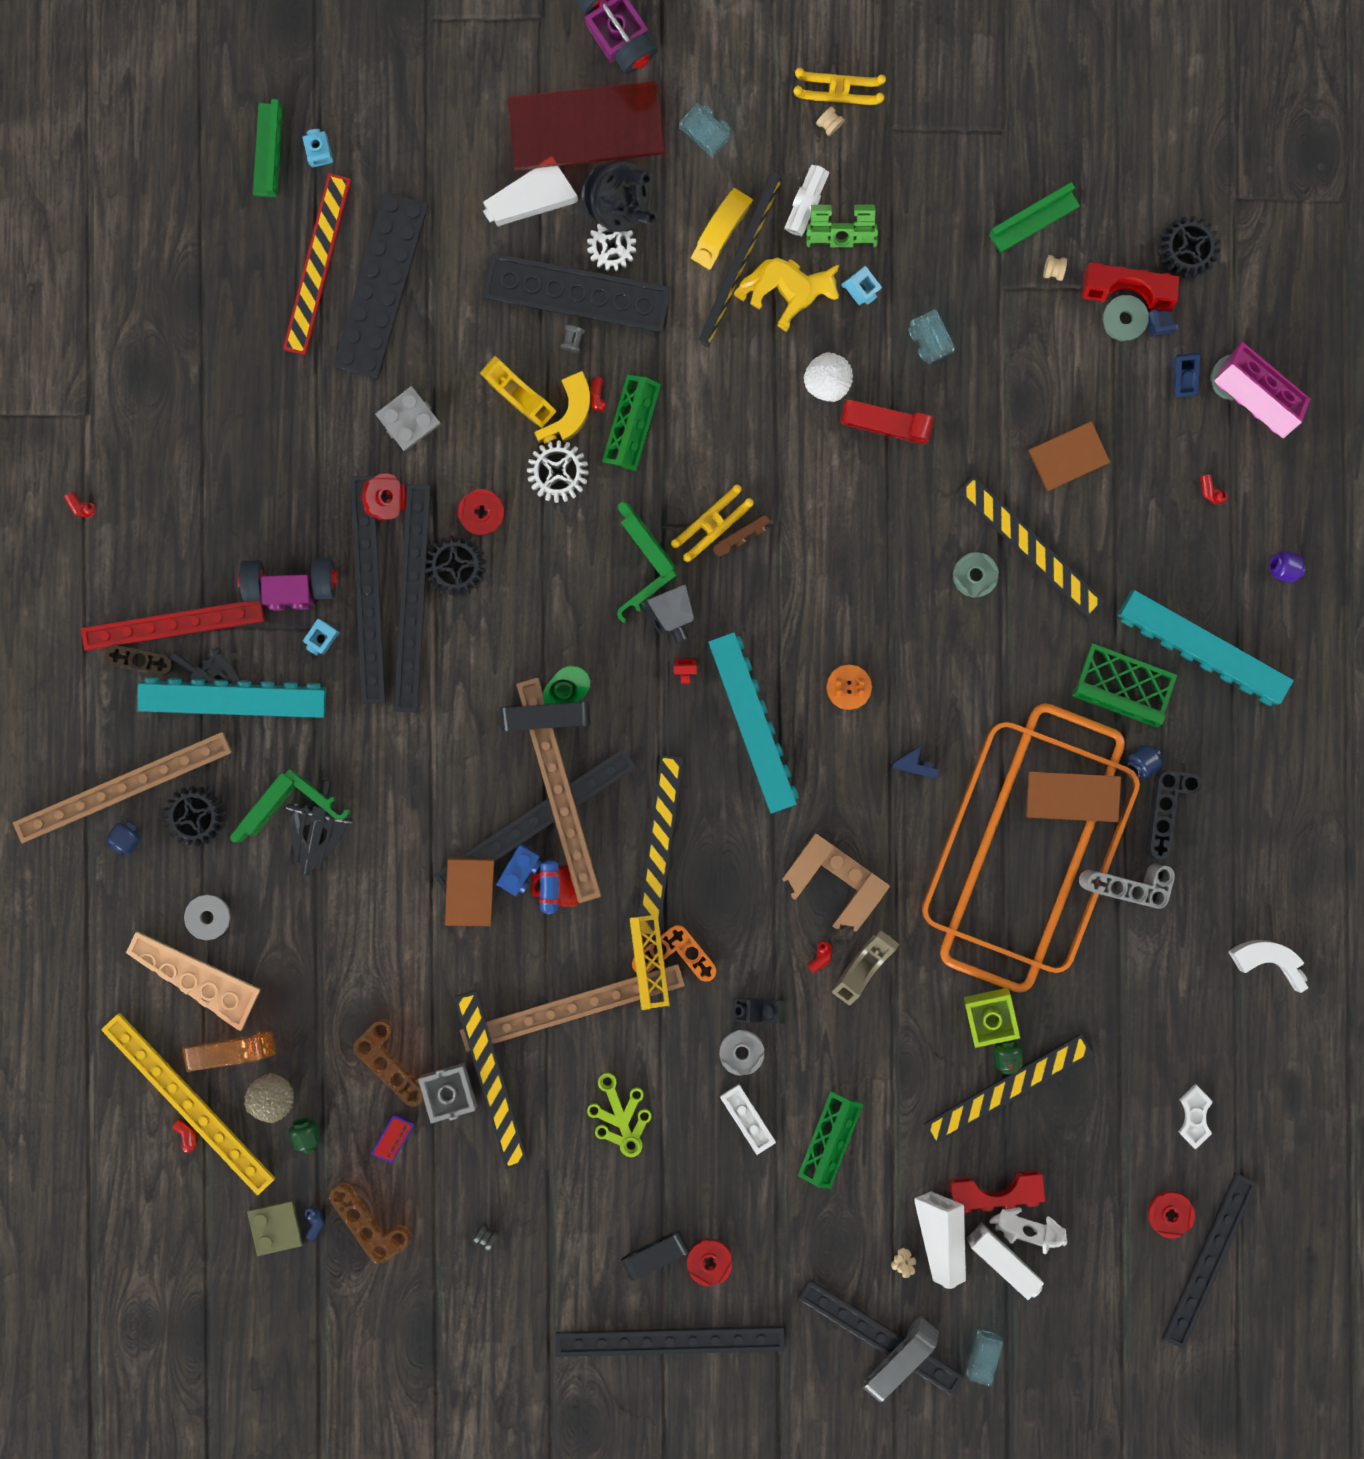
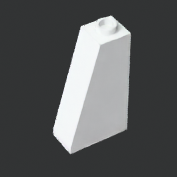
(530, 195)
(943, 1237)
(1004, 1261)

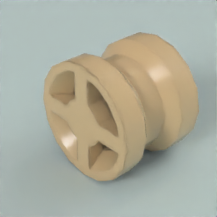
(830, 121)
(1055, 267)

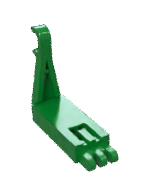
(653, 552)
(274, 799)

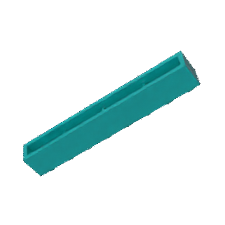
(1205, 648)
(231, 698)
(752, 722)

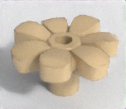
(903, 1263)

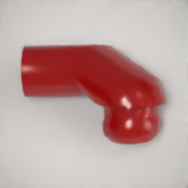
(595, 393)
(1210, 492)
(79, 508)
(823, 958)
(188, 1134)

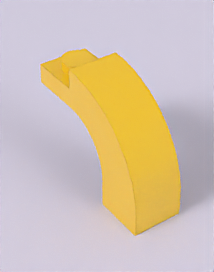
(721, 227)
(517, 392)
(576, 414)

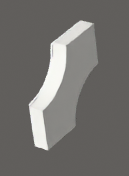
(1195, 1126)

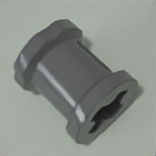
(569, 344)

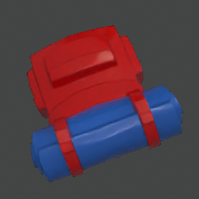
(555, 887)

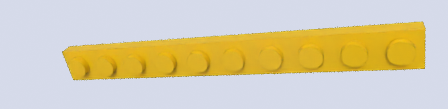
(188, 1104)

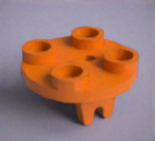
(838, 687)

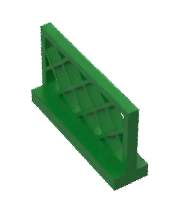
(1120, 704)

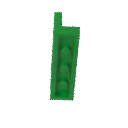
(268, 149)
(1034, 218)
(635, 422)
(834, 1142)

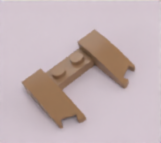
(868, 886)

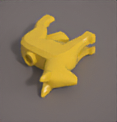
(792, 284)

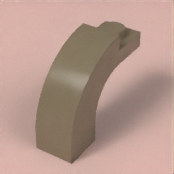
(864, 966)

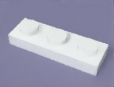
(747, 1119)

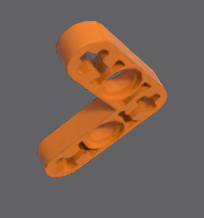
(681, 947)

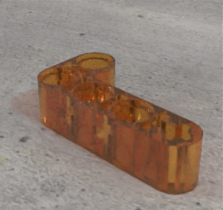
(229, 1051)
(393, 1065)
(367, 1221)

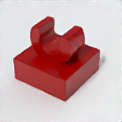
(685, 668)

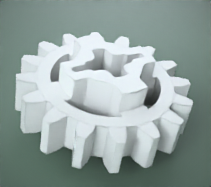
(620, 251)

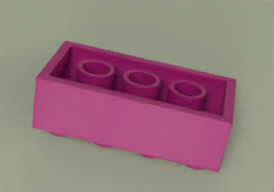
(1262, 390)

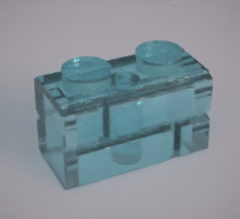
(705, 129)
(931, 337)
(984, 1357)

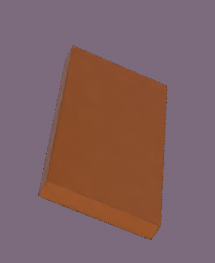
(1073, 796)

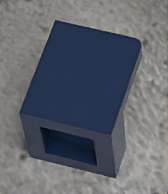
(1161, 323)

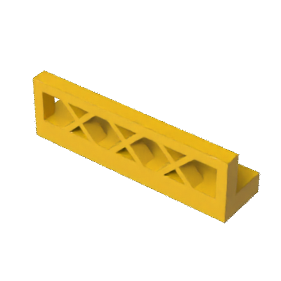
(641, 964)

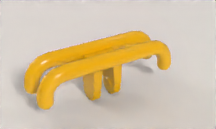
(839, 88)
(712, 523)

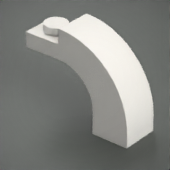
(1257, 952)

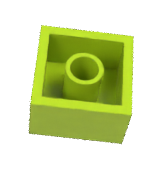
(991, 1017)

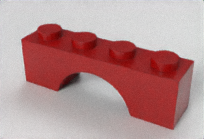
(1157, 289)
(1025, 1189)

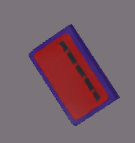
(392, 1138)

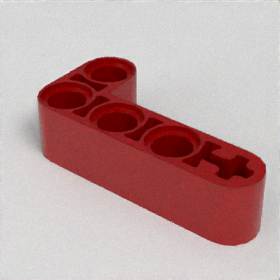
(887, 422)

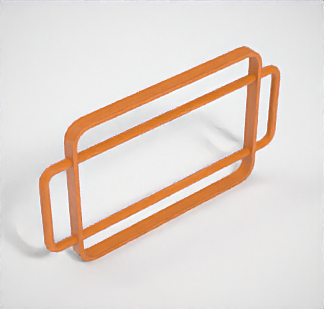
(1036, 964)

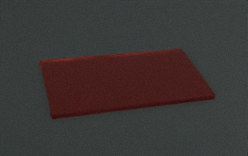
(585, 125)

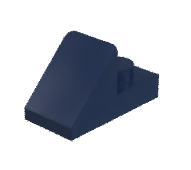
(1186, 374)
(909, 764)

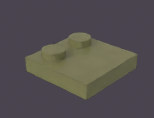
(275, 1228)

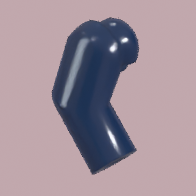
(317, 1222)

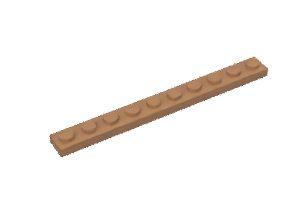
(122, 787)
(561, 799)
(576, 1006)

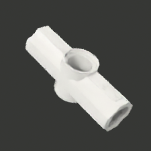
(806, 196)

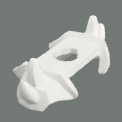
(1047, 1235)

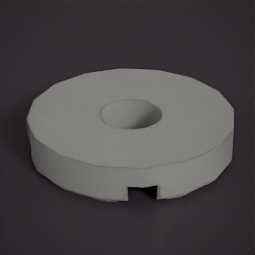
(197, 926)
(738, 1039)

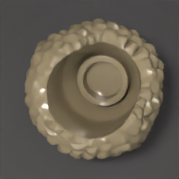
(269, 1098)

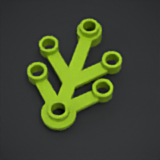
(620, 1119)

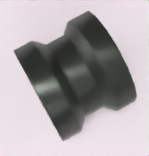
(485, 1237)

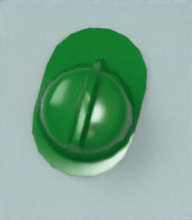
(567, 686)

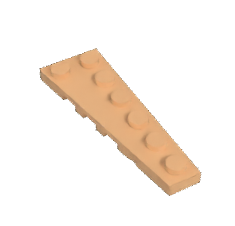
(215, 989)

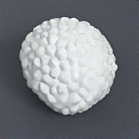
(828, 377)

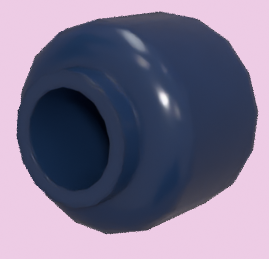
(1145, 761)
(123, 838)

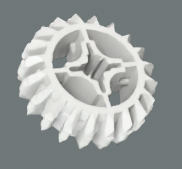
(564, 462)

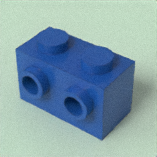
(519, 868)

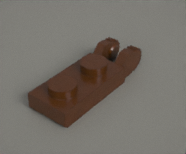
(740, 536)

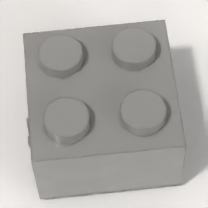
(408, 419)
(447, 1093)

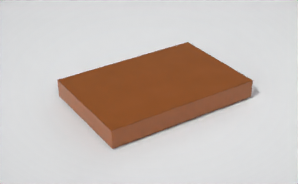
(1069, 456)
(469, 891)

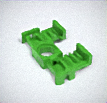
(861, 233)

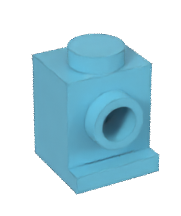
(320, 155)
(862, 286)
(320, 628)

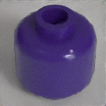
(1287, 566)

